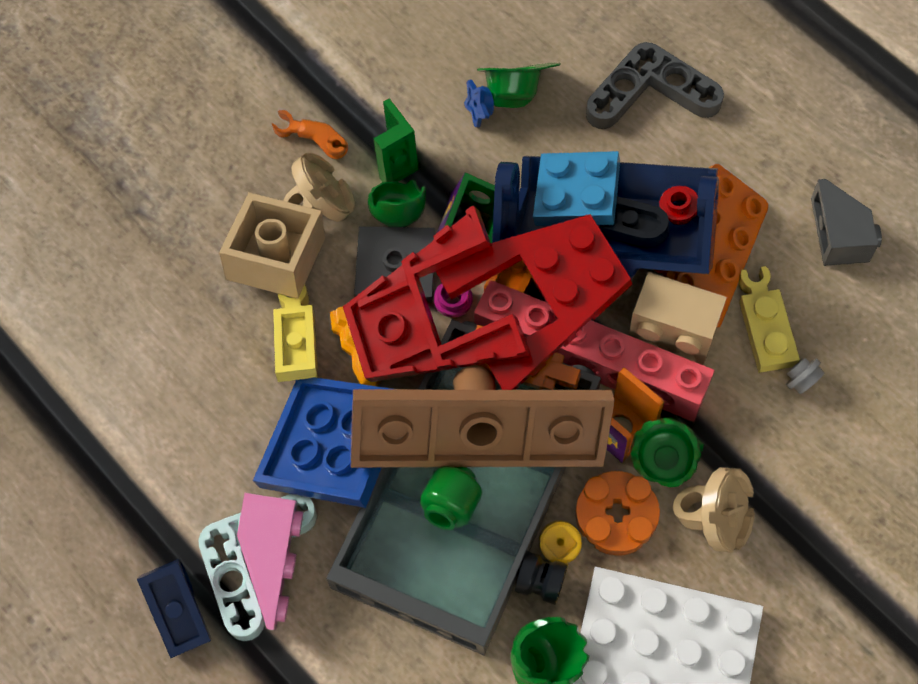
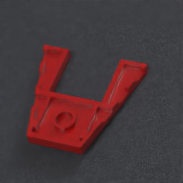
(571, 269)
(395, 324)

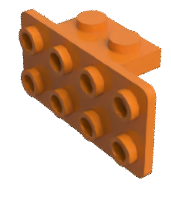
(737, 227)

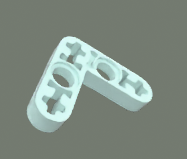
(228, 530)

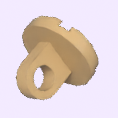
(320, 188)
(723, 511)

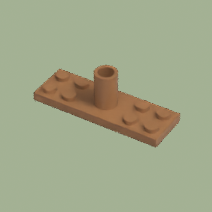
(479, 426)

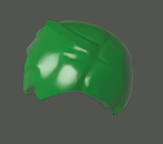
(666, 452)
(548, 652)

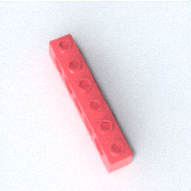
(606, 351)

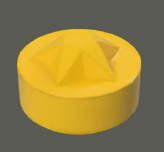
(560, 541)

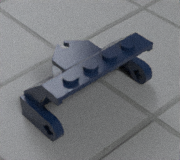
(686, 248)

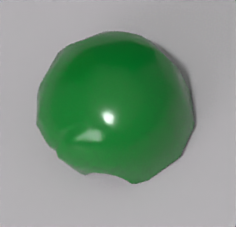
(397, 203)

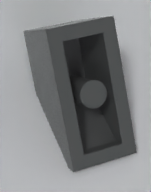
(843, 226)

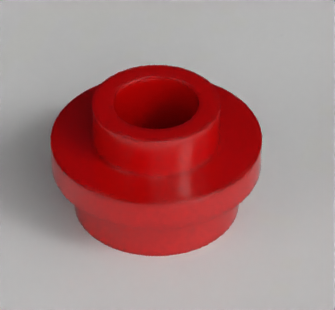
(679, 214)

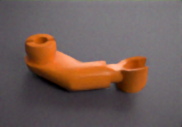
(321, 133)

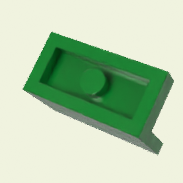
(396, 147)

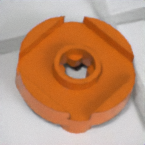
(600, 529)

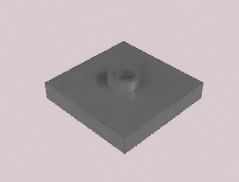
(382, 251)

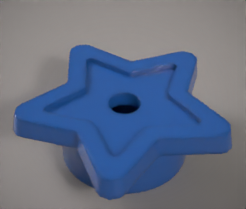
(478, 102)

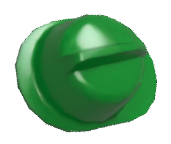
(514, 86)

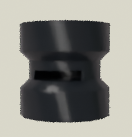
(541, 577)

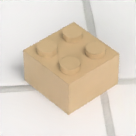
(272, 245)
(676, 317)

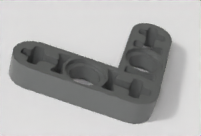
(652, 75)

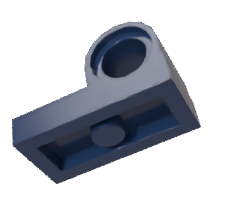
(174, 607)

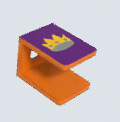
(634, 403)

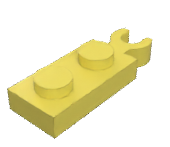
(767, 324)
(295, 338)

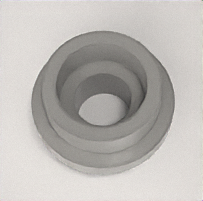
(804, 375)

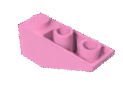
(265, 542)

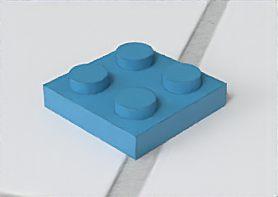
(577, 186)

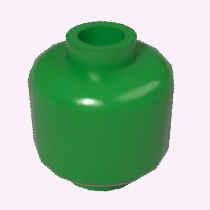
(451, 497)

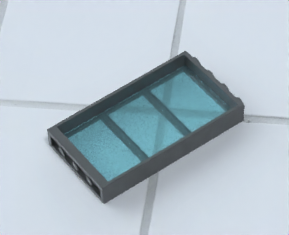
(439, 577)

